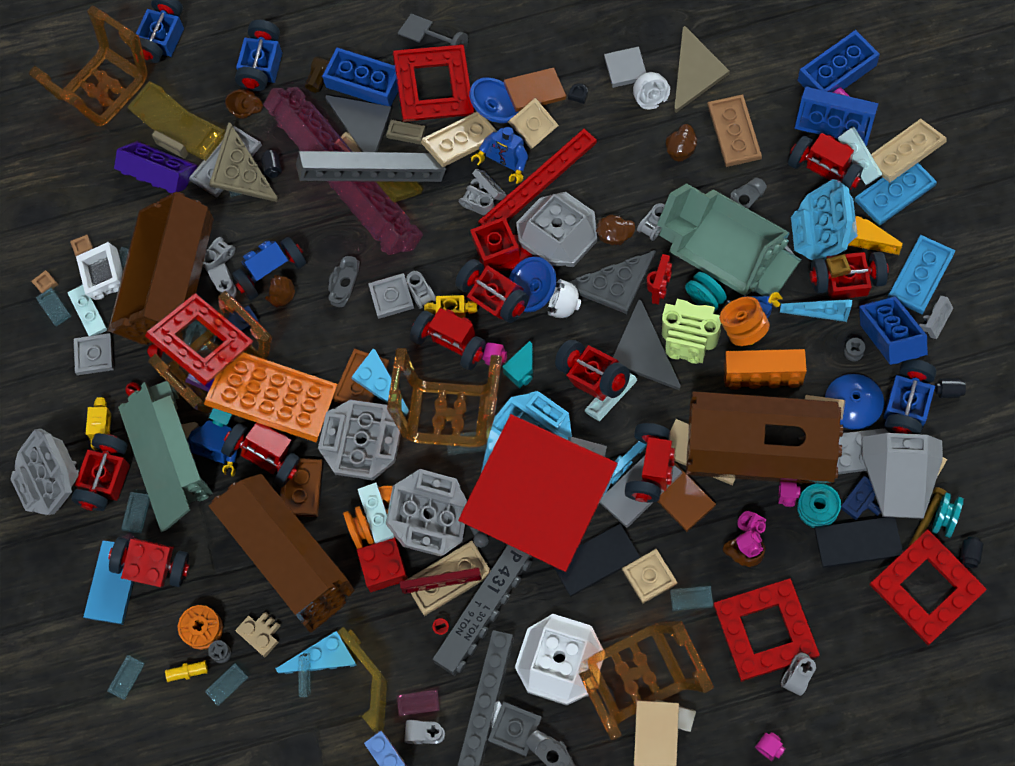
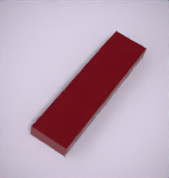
(441, 580)

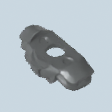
(753, 189)
(347, 269)
(541, 744)

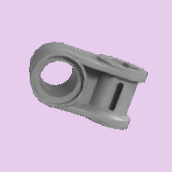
(475, 199)
(649, 223)
(219, 252)
(222, 279)
(421, 292)
(798, 676)
(419, 732)

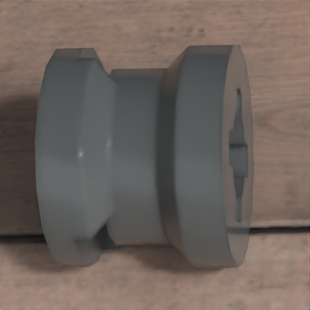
(854, 354)
(215, 651)

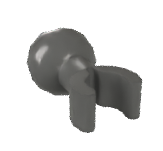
(480, 539)

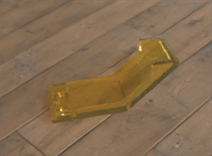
(174, 121)
(376, 715)

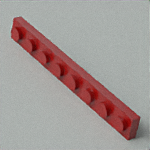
(541, 178)

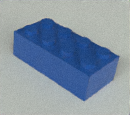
(840, 64)
(361, 77)
(835, 114)
(893, 330)

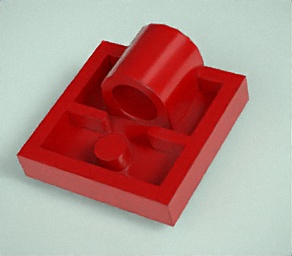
(660, 279)

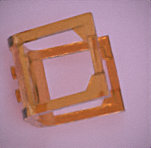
(138, 72)
(191, 393)
(409, 430)
(593, 679)

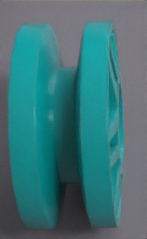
(705, 291)
(818, 493)
(947, 514)

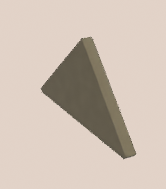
(697, 70)
(238, 171)

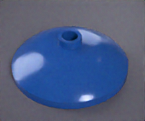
(491, 100)
(530, 275)
(857, 412)

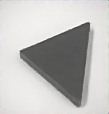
(362, 121)
(615, 284)
(643, 352)

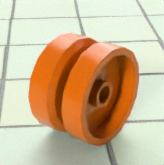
(744, 321)

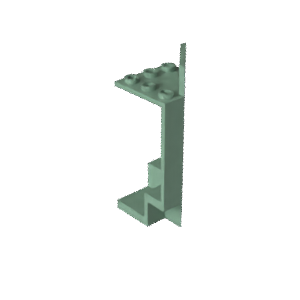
(727, 241)
(162, 452)

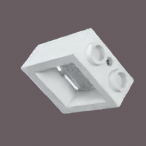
(100, 271)

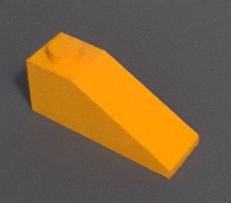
(874, 238)

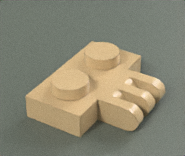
(259, 633)

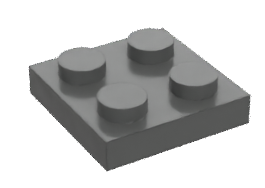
(514, 728)

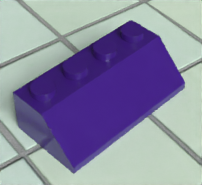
(154, 166)

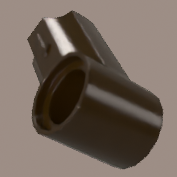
(315, 80)

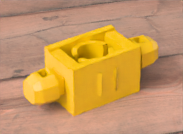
(456, 300)
(98, 419)

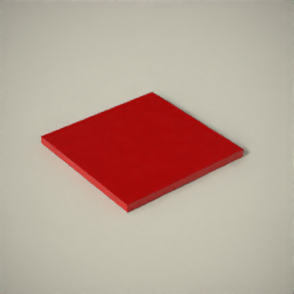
(538, 492)

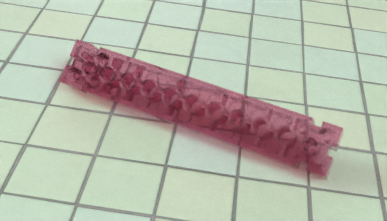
(365, 198)

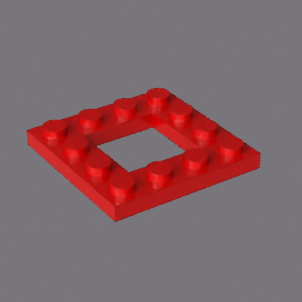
(451, 56)
(207, 368)
(927, 625)
(753, 665)

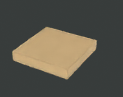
(533, 123)
(649, 576)

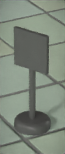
(416, 27)

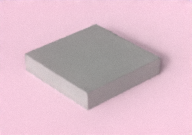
(624, 66)
(391, 296)
(93, 354)

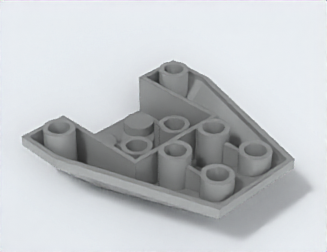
(902, 471)

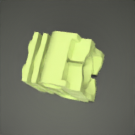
(690, 330)

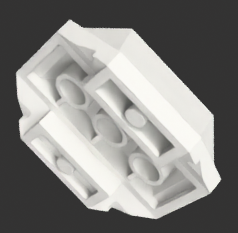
(536, 658)

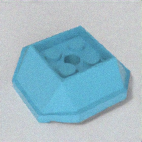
(824, 221)
(534, 409)

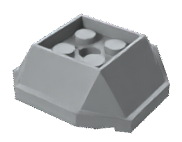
(560, 244)
(348, 425)
(43, 473)
(440, 499)

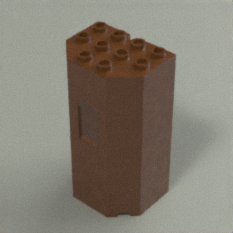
(161, 265)
(730, 435)
(283, 550)

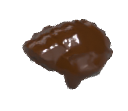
(243, 103)
(681, 143)
(615, 230)
(280, 291)
(731, 549)

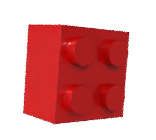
(495, 243)
(382, 565)

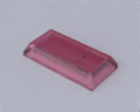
(418, 702)

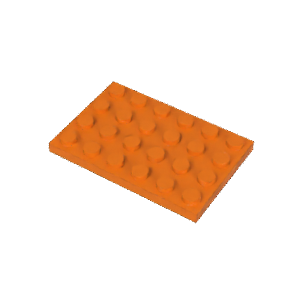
(272, 396)

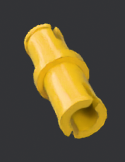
(186, 671)

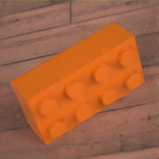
(764, 368)

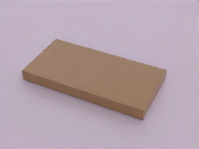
(734, 130)

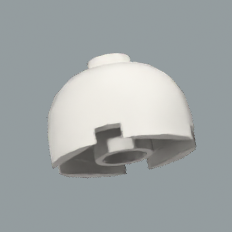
(651, 90)
(564, 300)

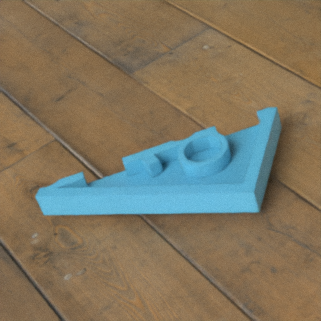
(832, 310)
(375, 378)
(625, 462)
(325, 654)

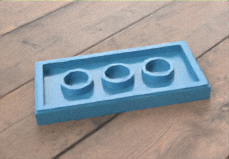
(886, 199)
(921, 274)
(108, 592)

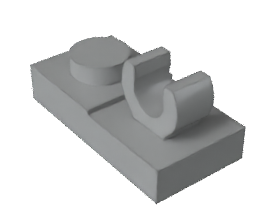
(487, 183)
(938, 318)

